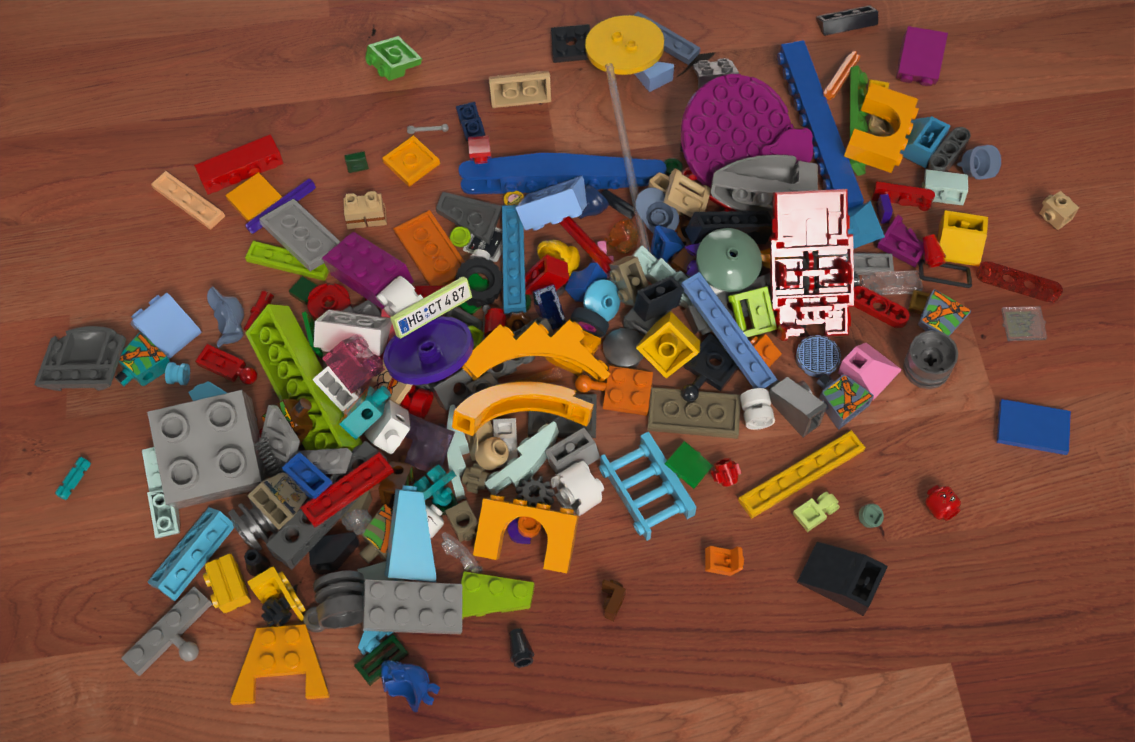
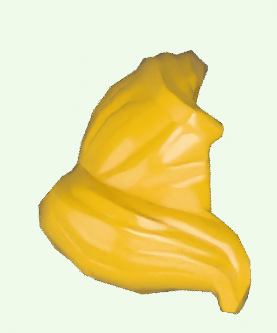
(560, 251)

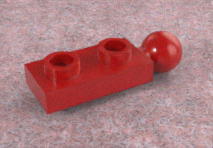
(225, 365)

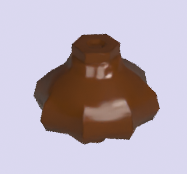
(517, 320)

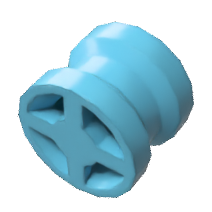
(177, 373)

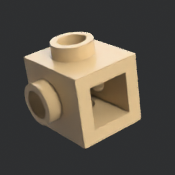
(1058, 210)

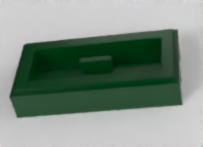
(380, 648)

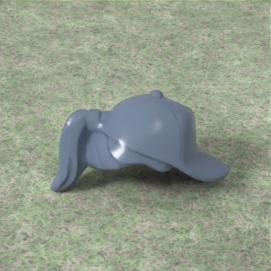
(229, 316)

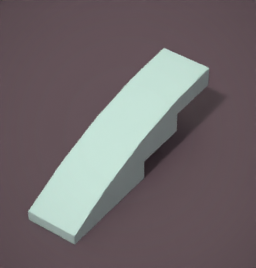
(658, 269)
(455, 460)

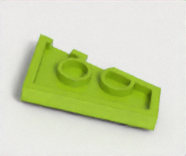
(493, 594)

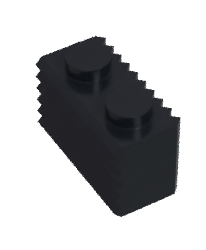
(658, 298)

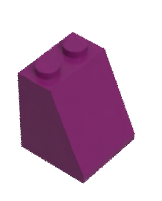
(921, 55)

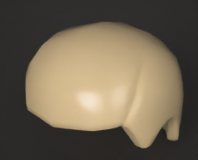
(880, 127)

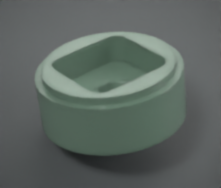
(871, 515)

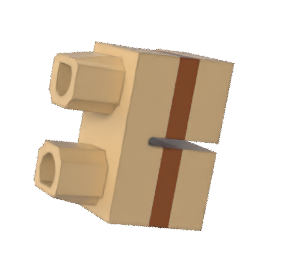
(362, 208)

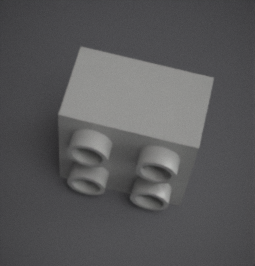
(207, 449)

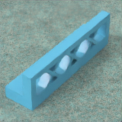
(191, 553)

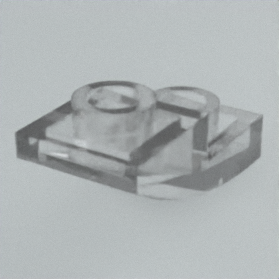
(457, 549)

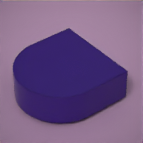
(514, 534)

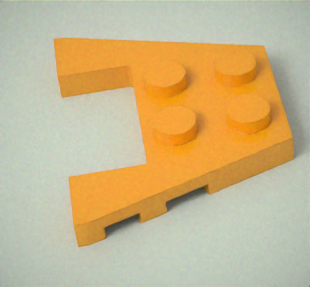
(280, 653)

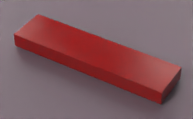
(347, 489)

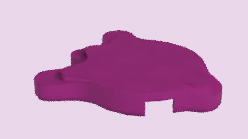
(792, 143)

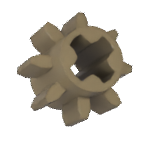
(475, 478)

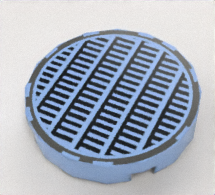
(818, 356)

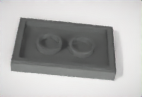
(565, 426)

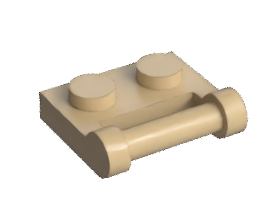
(684, 199)

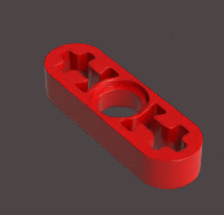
(880, 315)

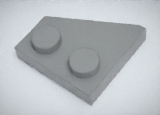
(279, 434)

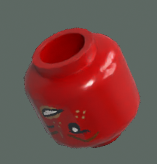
(942, 502)

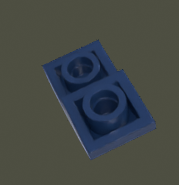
(470, 120)

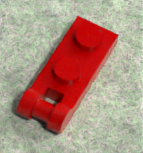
(905, 195)

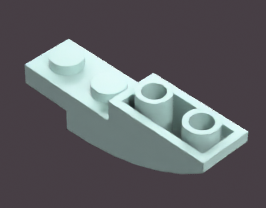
(531, 459)
(164, 517)

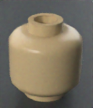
(491, 453)

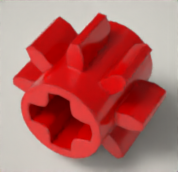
(726, 472)

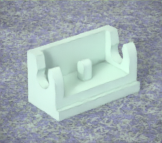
(947, 186)

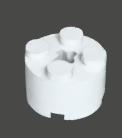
(398, 296)
(577, 488)

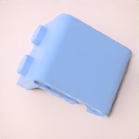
(165, 325)

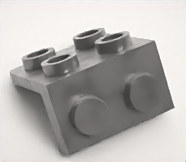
(709, 70)

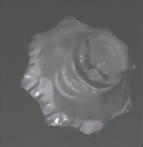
(357, 521)

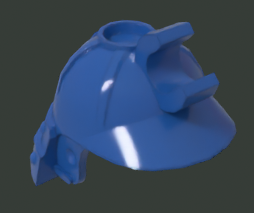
(408, 681)

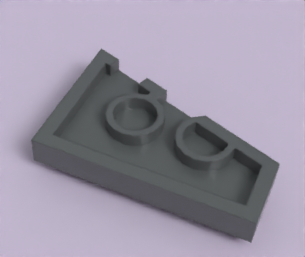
(472, 214)

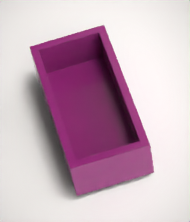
(364, 267)

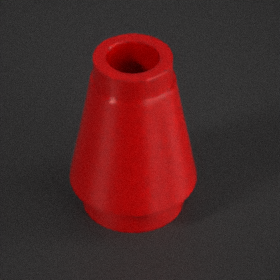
(933, 252)

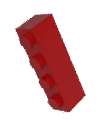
(239, 164)

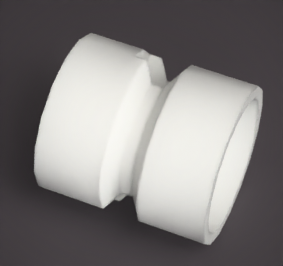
(757, 409)

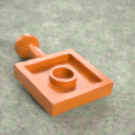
(625, 389)

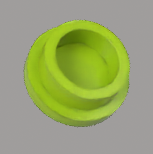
(460, 236)

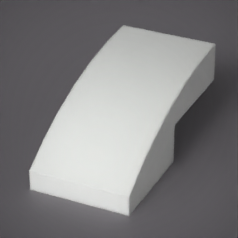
(507, 431)

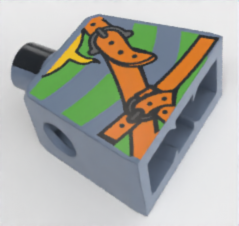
(942, 314)
(843, 399)

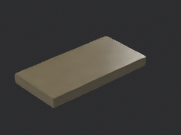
(708, 415)

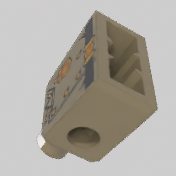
(278, 498)

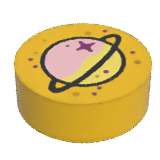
(513, 198)

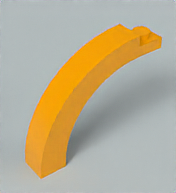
(519, 397)

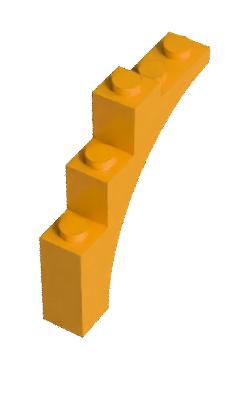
(563, 345)

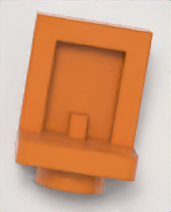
(765, 348)
(723, 560)

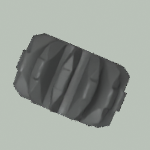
(535, 487)

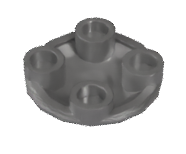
(621, 349)

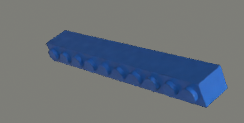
(817, 117)

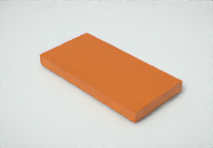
(430, 249)

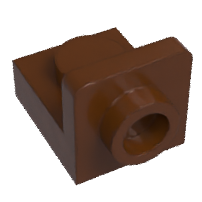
(613, 603)

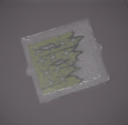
(1024, 323)

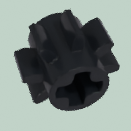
(276, 611)

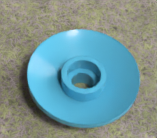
(596, 298)

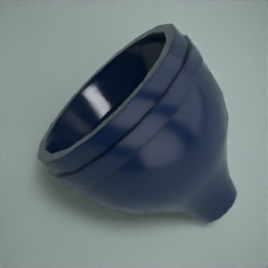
(595, 202)

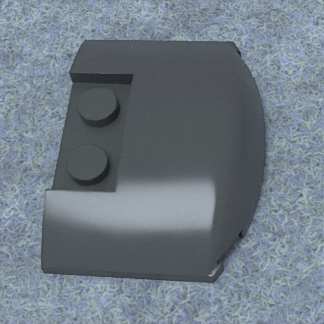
(81, 359)

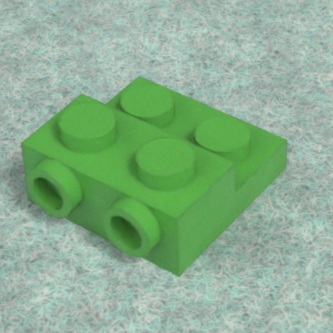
(392, 57)

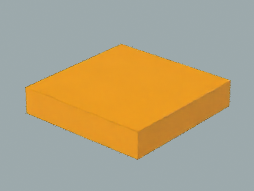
(411, 161)
(253, 196)

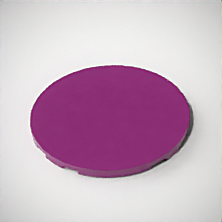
(729, 123)

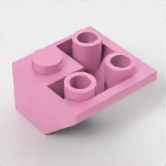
(869, 368)

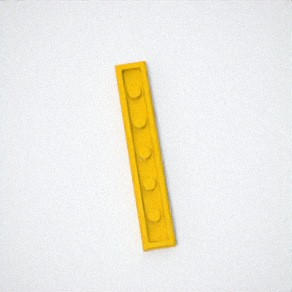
(801, 474)

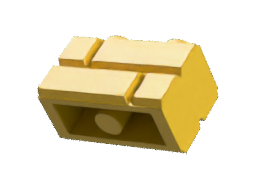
(226, 583)

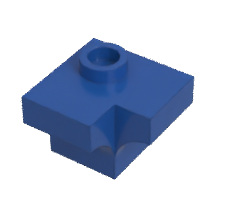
(581, 280)

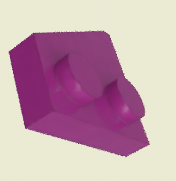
(902, 243)

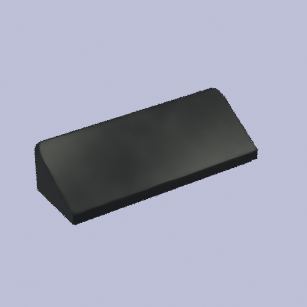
(848, 20)

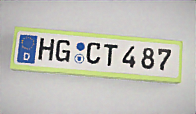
(431, 307)

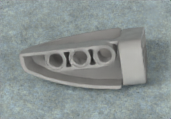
(751, 181)

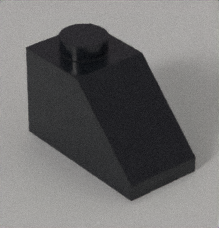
(332, 552)

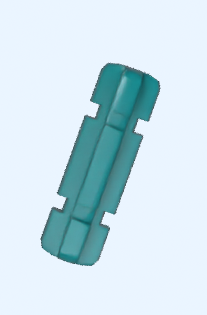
(72, 478)

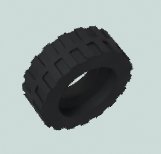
(491, 271)

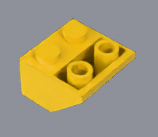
(962, 237)

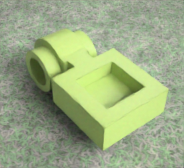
(812, 514)

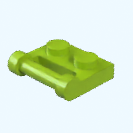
(759, 310)

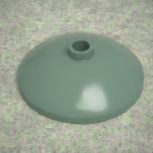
(722, 269)

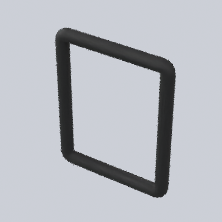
(942, 281)

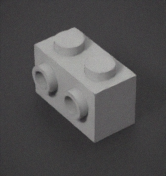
(572, 450)

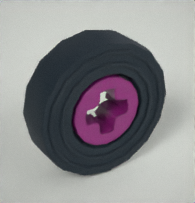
(590, 321)

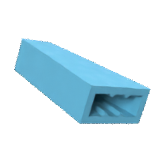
(409, 538)

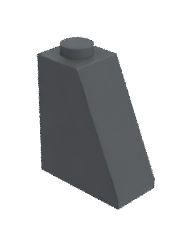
(797, 405)

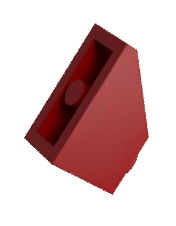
(546, 272)

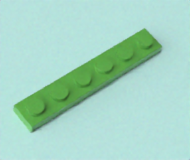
(857, 118)

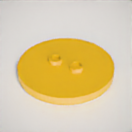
(625, 42)

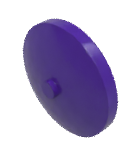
(429, 352)

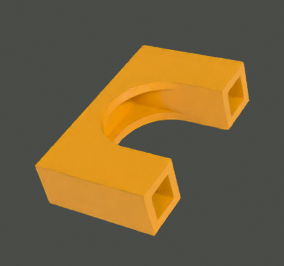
(897, 111)
(559, 526)

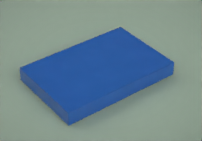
(1033, 427)

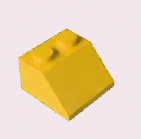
(669, 345)

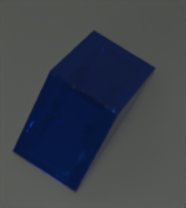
(549, 306)

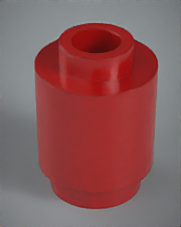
(493, 319)

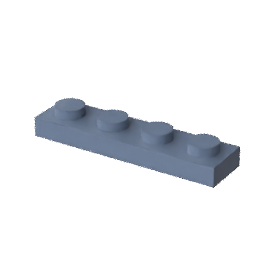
(675, 44)

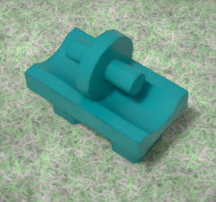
(440, 478)

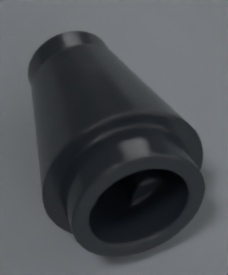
(256, 562)
(520, 649)

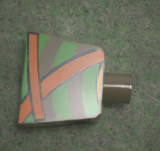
(377, 535)

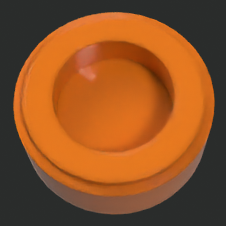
(528, 526)

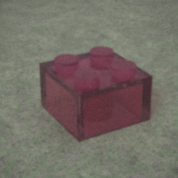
(354, 363)

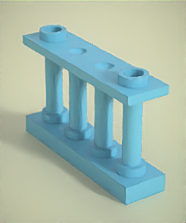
(670, 485)

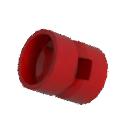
(418, 401)

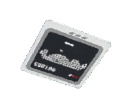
(495, 247)

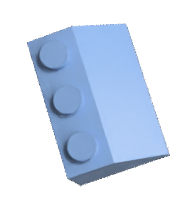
(552, 204)

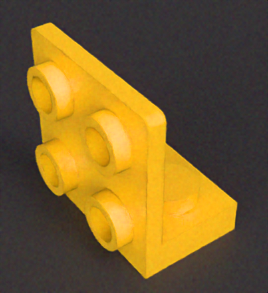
(271, 584)

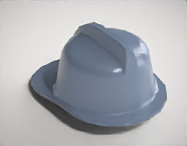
(981, 162)
(654, 211)

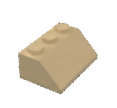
(520, 89)

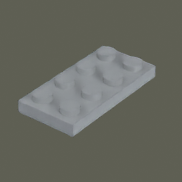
(299, 233)
(412, 607)

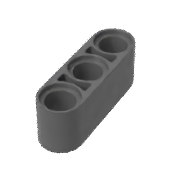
(949, 150)

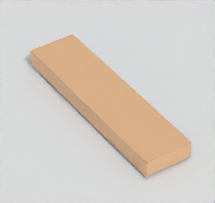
(188, 200)

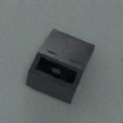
(842, 576)

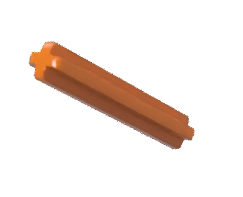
(841, 75)

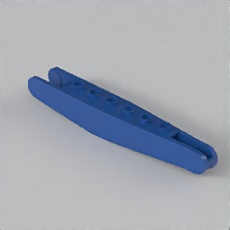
(541, 170)

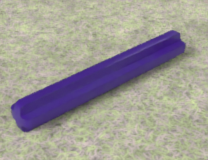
(296, 194)

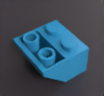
(924, 139)

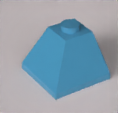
(864, 225)

